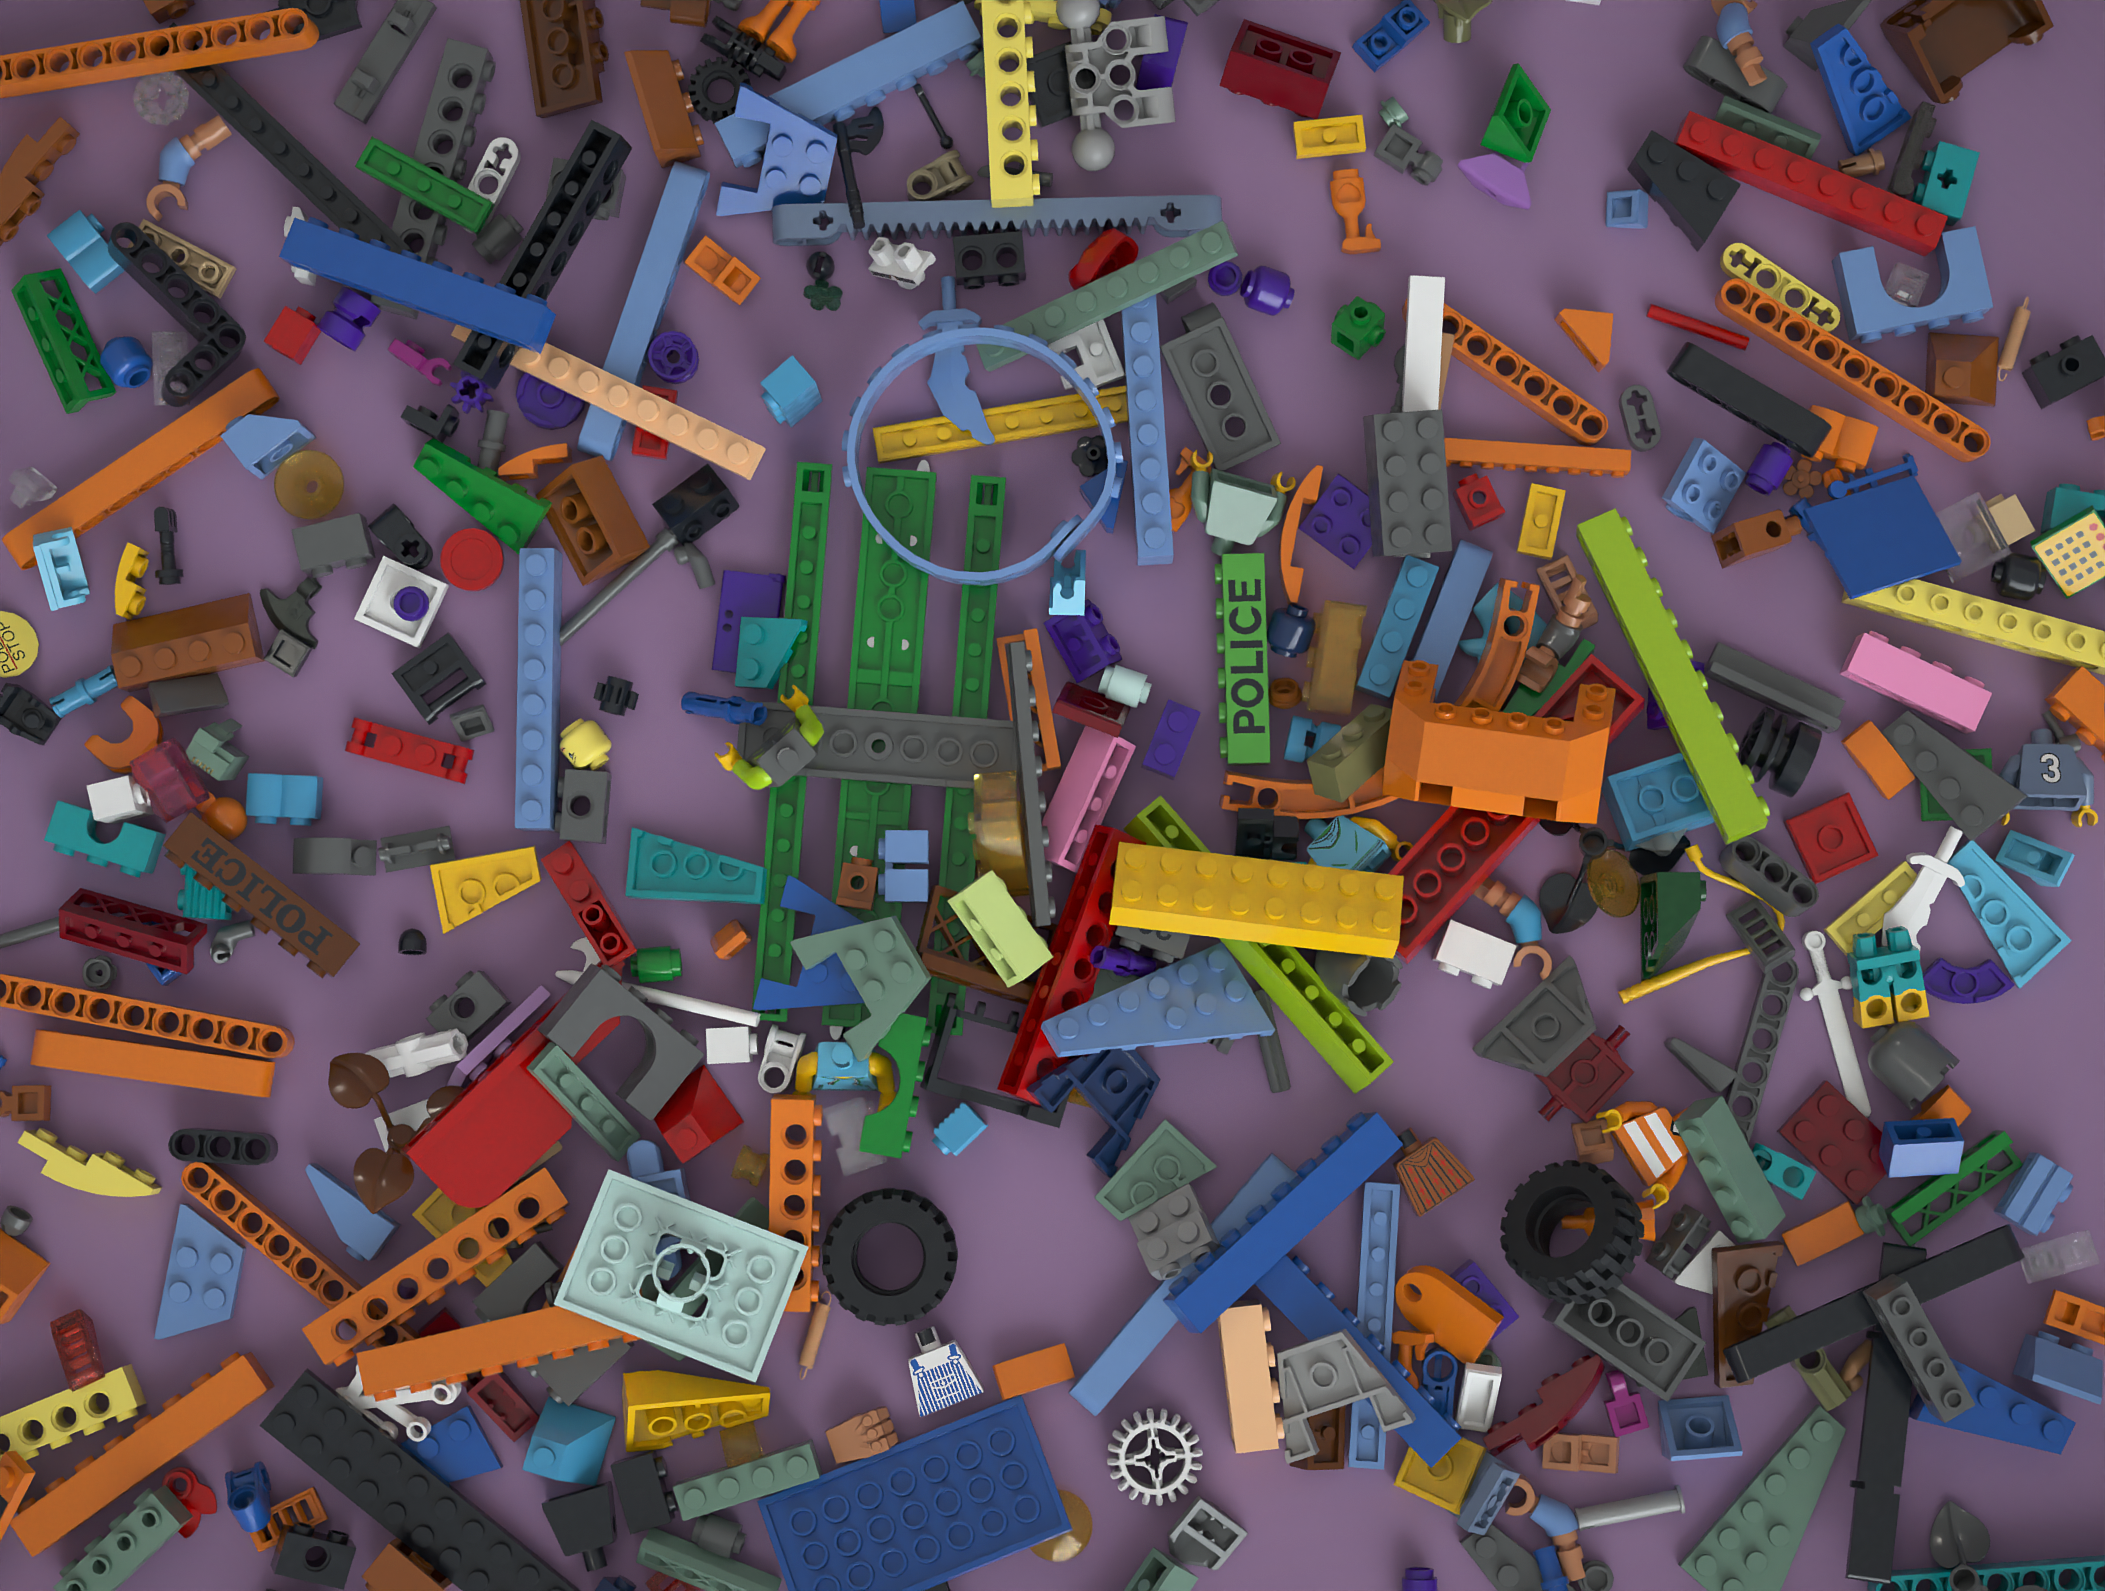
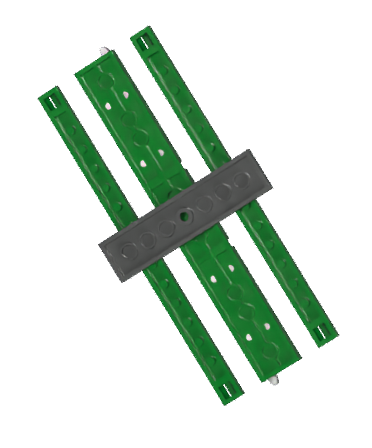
(880, 739)

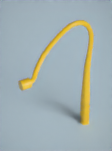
(1671, 976)

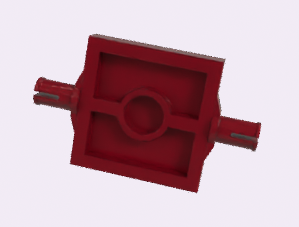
(1587, 1077)

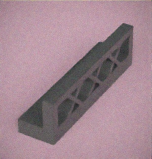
(1774, 688)

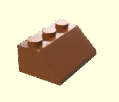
(664, 106)
(593, 520)

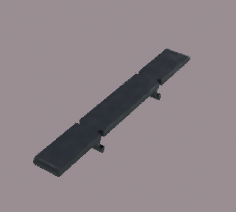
(1881, 1444)

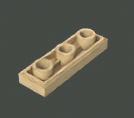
(205, 269)

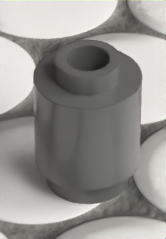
(498, 238)
(718, 1535)

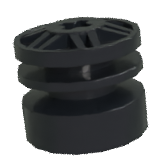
(1783, 754)

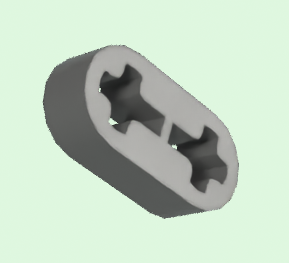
(1631, 420)

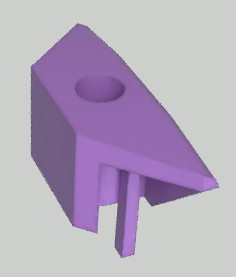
(1498, 179)

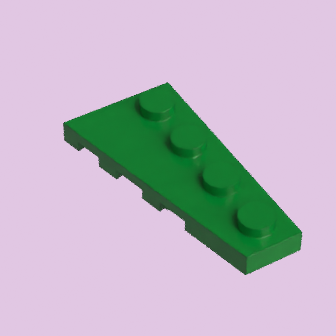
(491, 501)

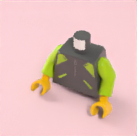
(783, 752)

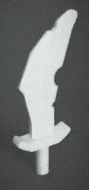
(1913, 907)

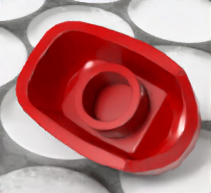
(1103, 256)

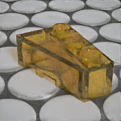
(999, 830)

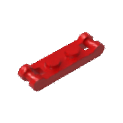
(409, 750)

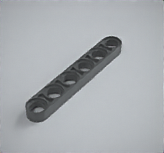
(1763, 1057)

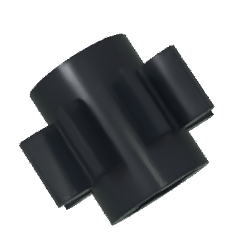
(616, 696)

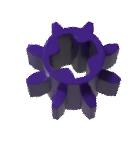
(462, 393)

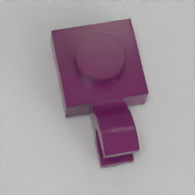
(411, 354)
(1624, 1409)

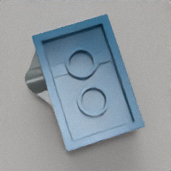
(1655, 804)

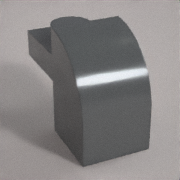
(334, 856)

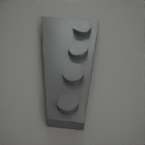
(1957, 780)
(1504, 1561)

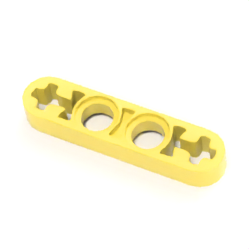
(1783, 283)

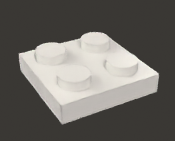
(378, 604)

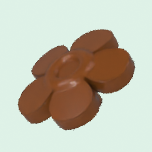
(1801, 479)

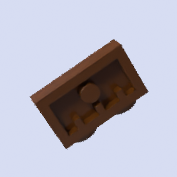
(1330, 1437)

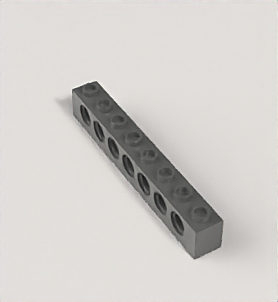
(457, 61)

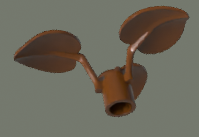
(377, 1174)

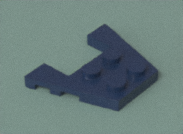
(1114, 1085)

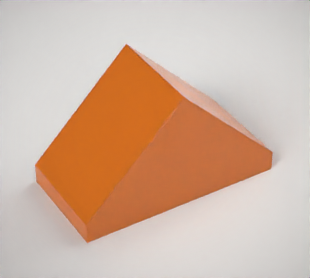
(1589, 332)

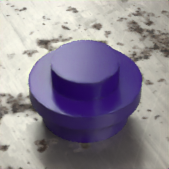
(1225, 278)
(411, 603)

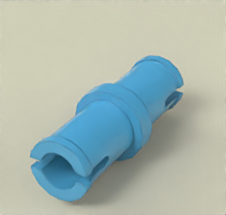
(84, 692)

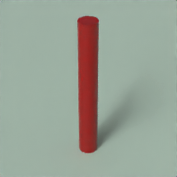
(1698, 327)

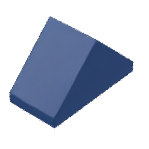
(1093, 489)

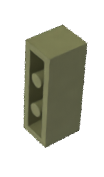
(1351, 754)

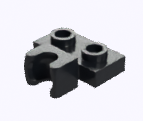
(1264, 834)

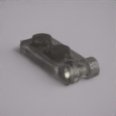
(1911, 154)

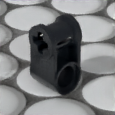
(399, 535)

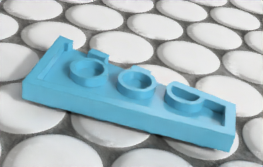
(2010, 918)

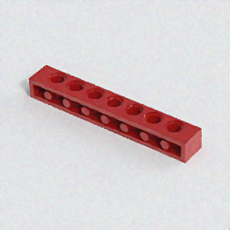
(1068, 946)

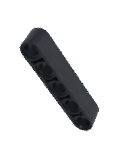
(1749, 399)

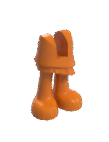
(782, 37)

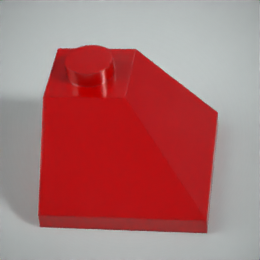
(696, 1115)

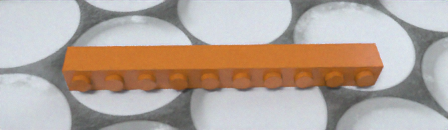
(1537, 456)

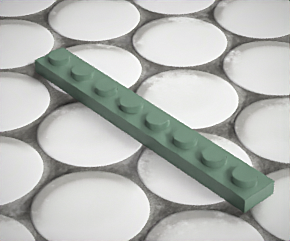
(1117, 291)

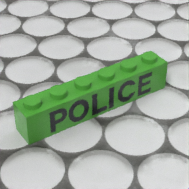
(1245, 659)

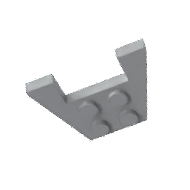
(1328, 1376)

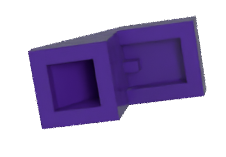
(1159, 68)

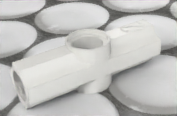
(421, 1052)

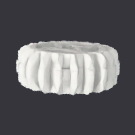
(1138, 1457)

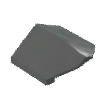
(1204, 1535)

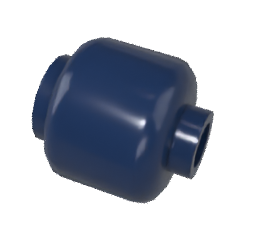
(1290, 630)

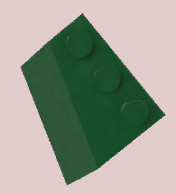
(1666, 915)

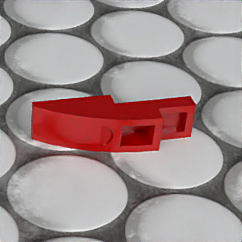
(589, 905)

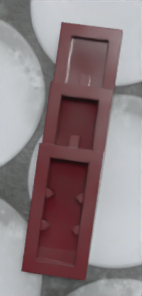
(492, 1393)

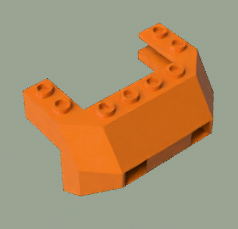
(1496, 757)

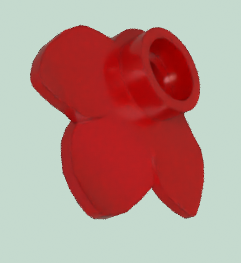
(196, 1497)

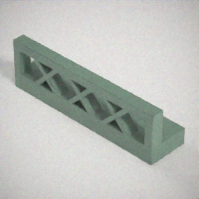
(700, 1567)

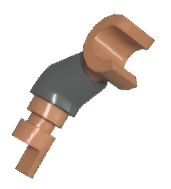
(1556, 639)

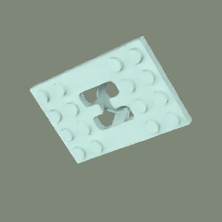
(621, 1251)

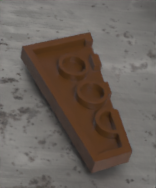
(1740, 1298)

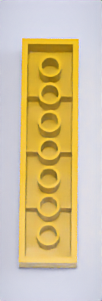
(1257, 900)

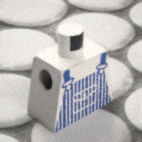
(941, 1373)

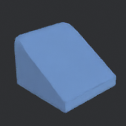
(1627, 209)

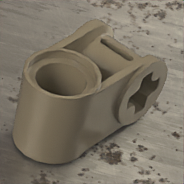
(940, 178)

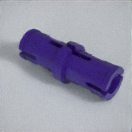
(1122, 961)

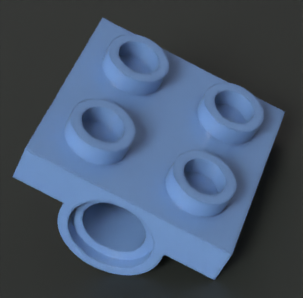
(1703, 486)

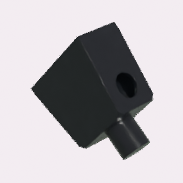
(584, 1522)

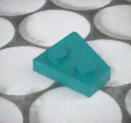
(764, 649)

